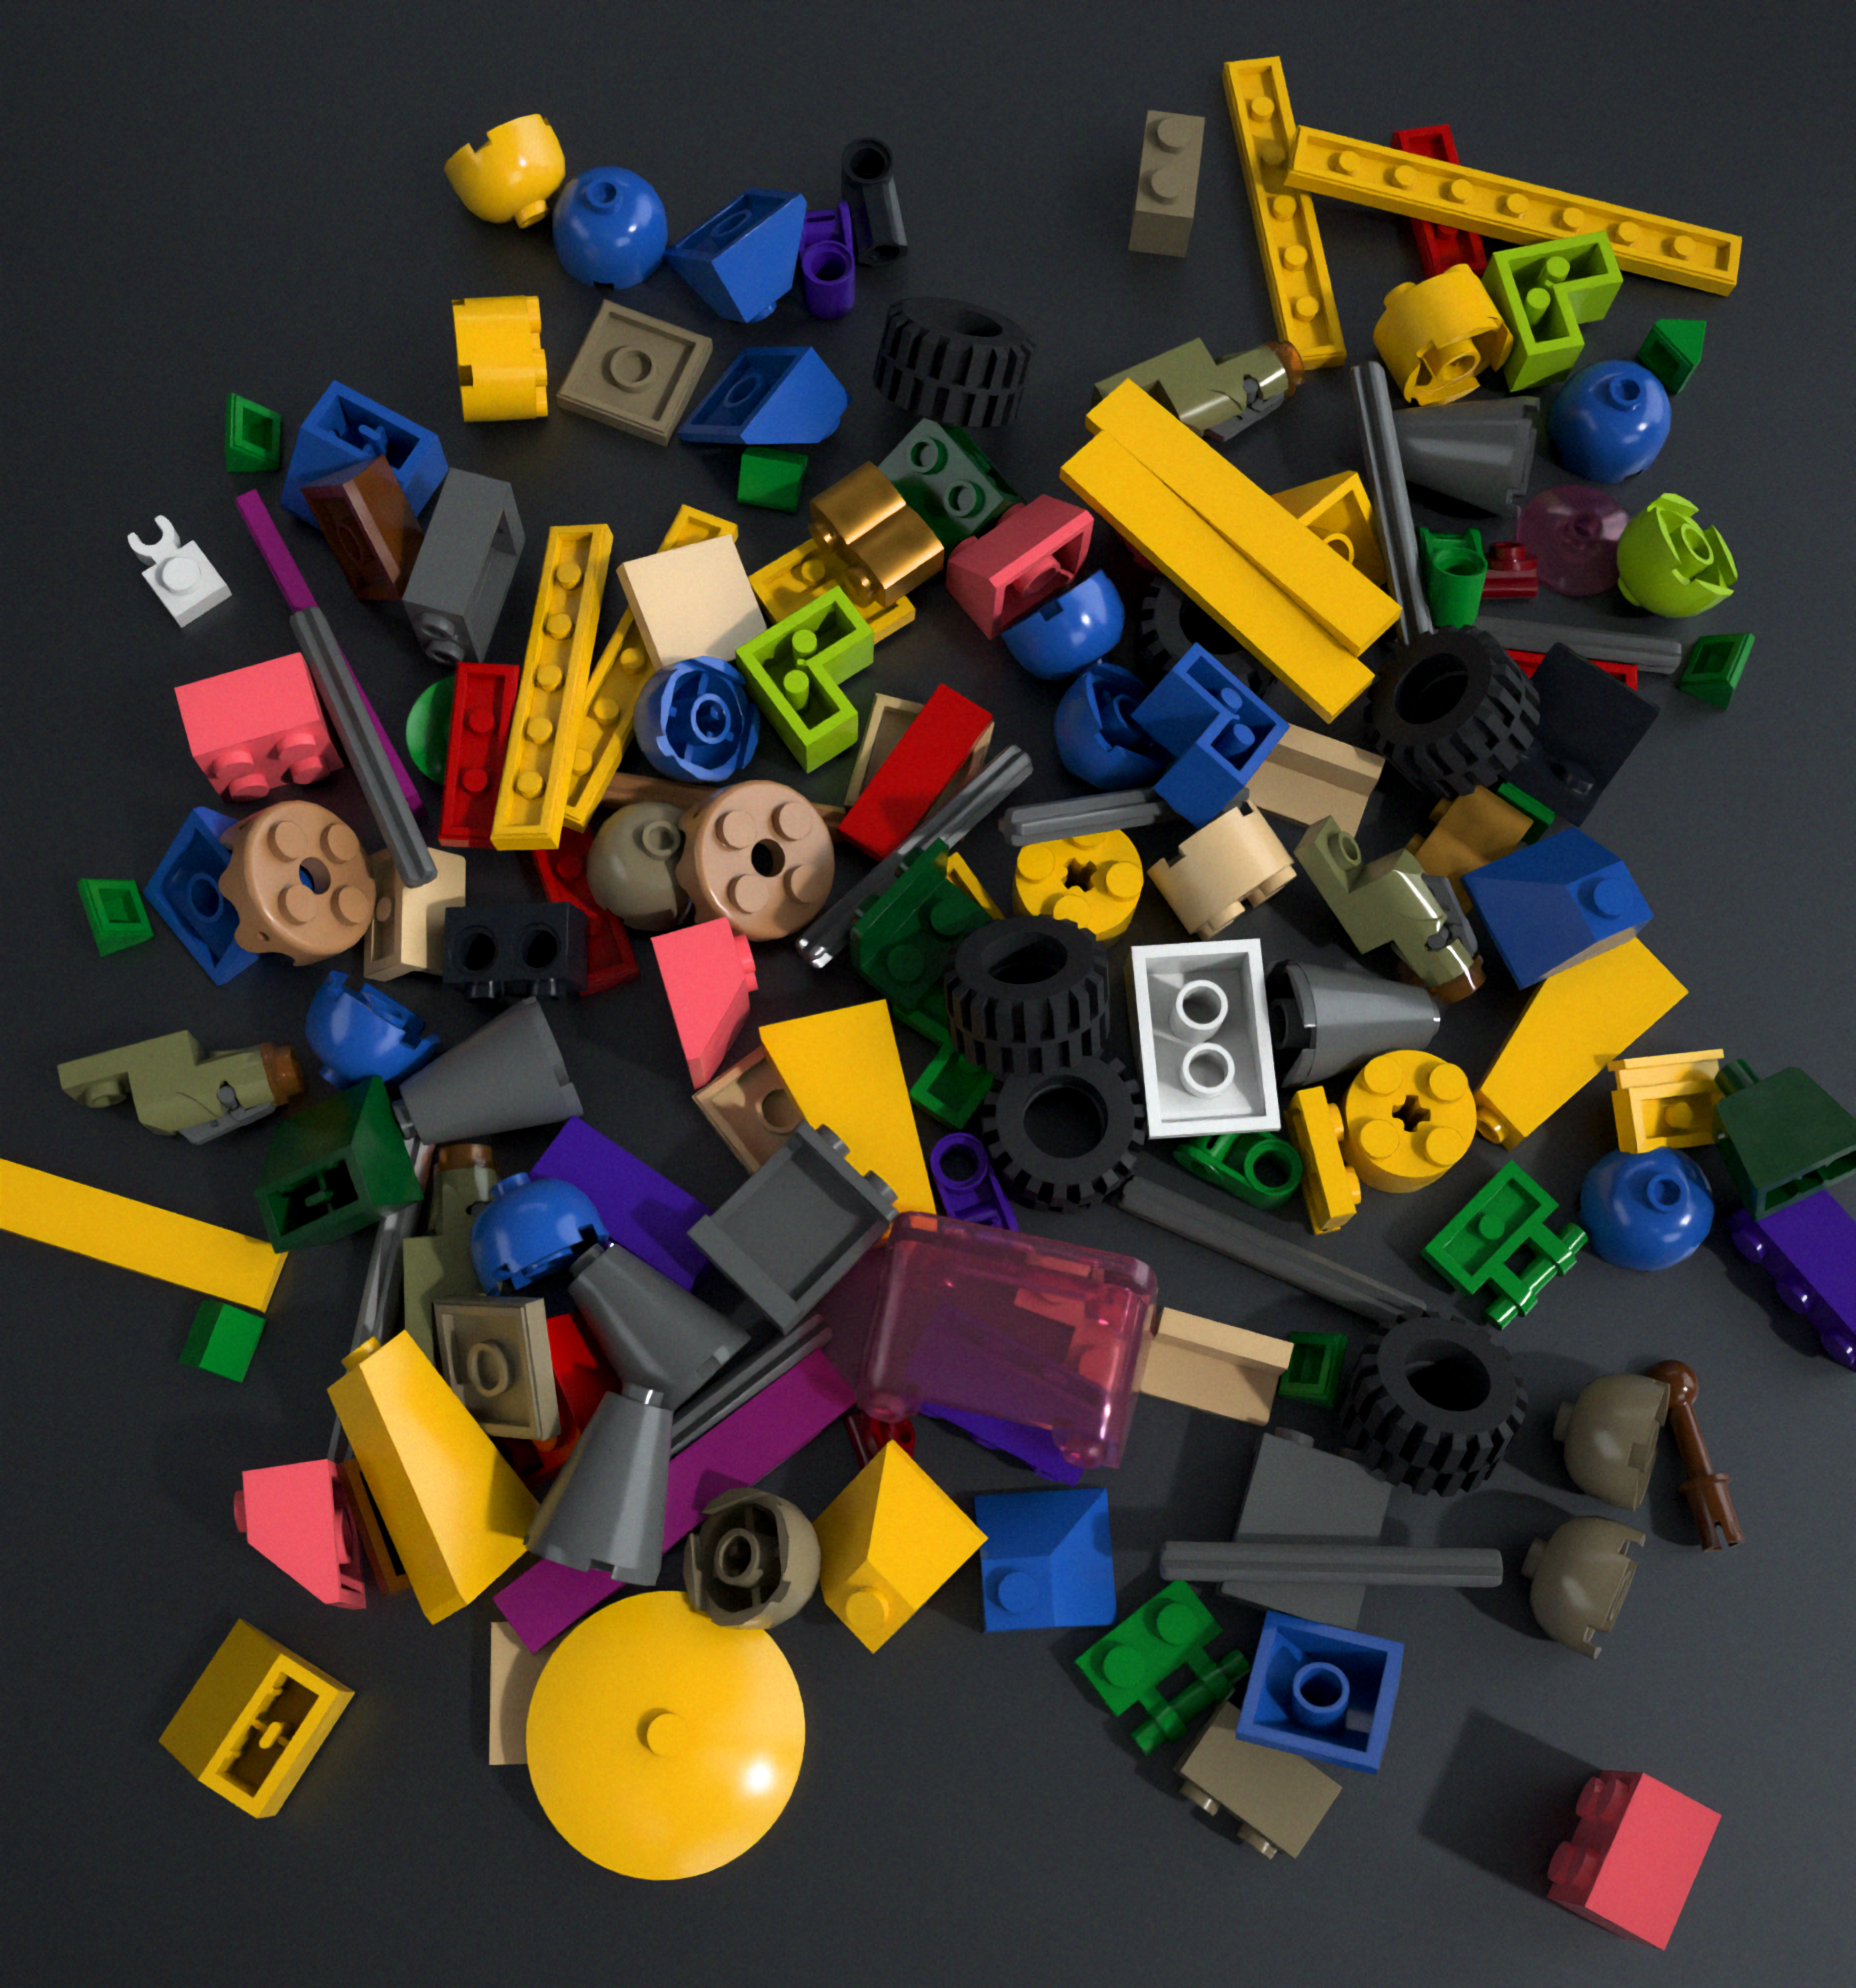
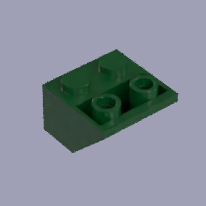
(335, 1170)

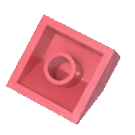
(1019, 562)
(707, 991)
(305, 1528)

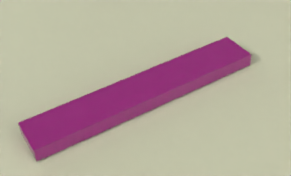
(298, 598)
(729, 1456)

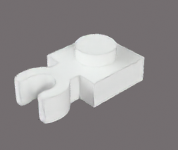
(180, 576)

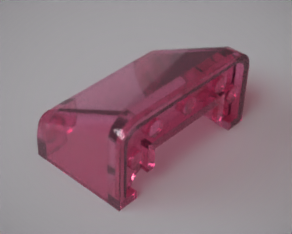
(1010, 1333)

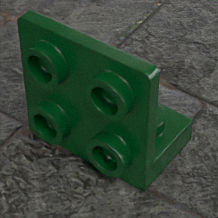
(948, 482)
(908, 929)

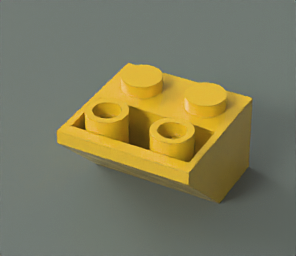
(255, 1720)

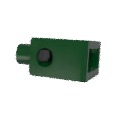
(1780, 1137)

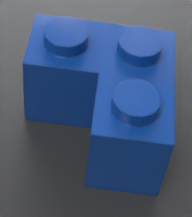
(1213, 731)

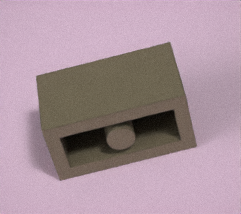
(1166, 183)
(1265, 1789)

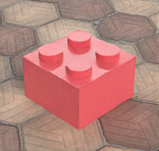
(259, 728)
(1632, 1856)

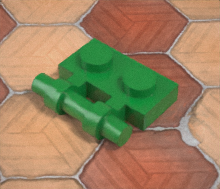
(1490, 1230)
(1147, 1649)

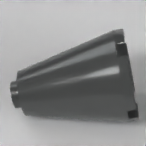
(1470, 450)
(1340, 1020)
(491, 1082)
(651, 1325)
(611, 1491)

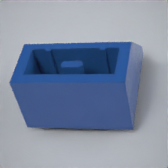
(352, 429)

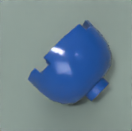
(609, 227)
(1609, 420)
(1069, 631)
(696, 721)
(1100, 737)
(365, 1035)
(1646, 1208)
(531, 1231)

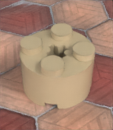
(1222, 867)

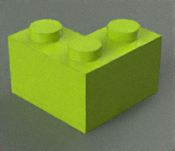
(1544, 297)
(797, 674)

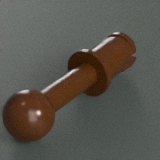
(1705, 1490)

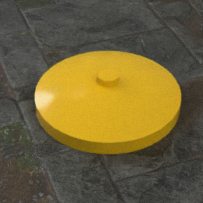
(664, 1737)

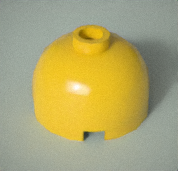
(511, 173)

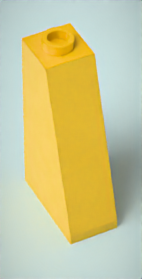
(1568, 1037)
(849, 1075)
(433, 1474)

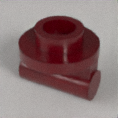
(1510, 572)
(871, 1435)

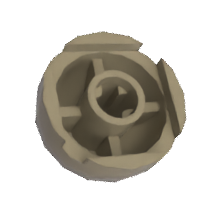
(635, 867)
(1613, 1436)
(752, 1560)
(1581, 1579)

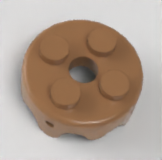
(719, 867)
(267, 890)

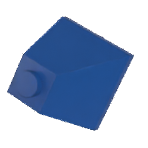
(743, 253)
(770, 399)
(189, 897)
(1556, 904)
(1045, 1561)
(1321, 1692)

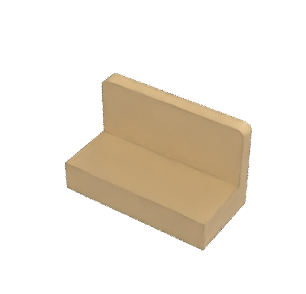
(1315, 778)
(411, 922)
(1214, 1367)

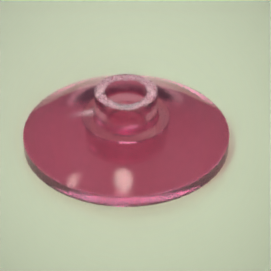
(1566, 559)

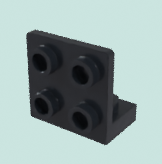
(1582, 733)

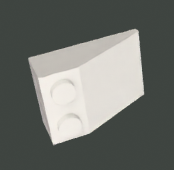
(1202, 1038)

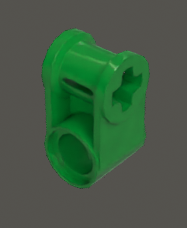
(1452, 574)
(1232, 1164)

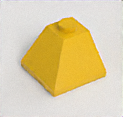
(1341, 517)
(890, 1545)

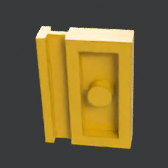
(1665, 1100)
(1326, 1183)

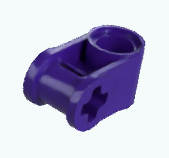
(827, 254)
(978, 1198)

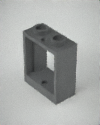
(464, 568)

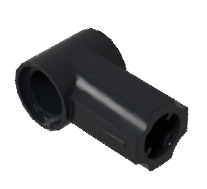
(873, 202)

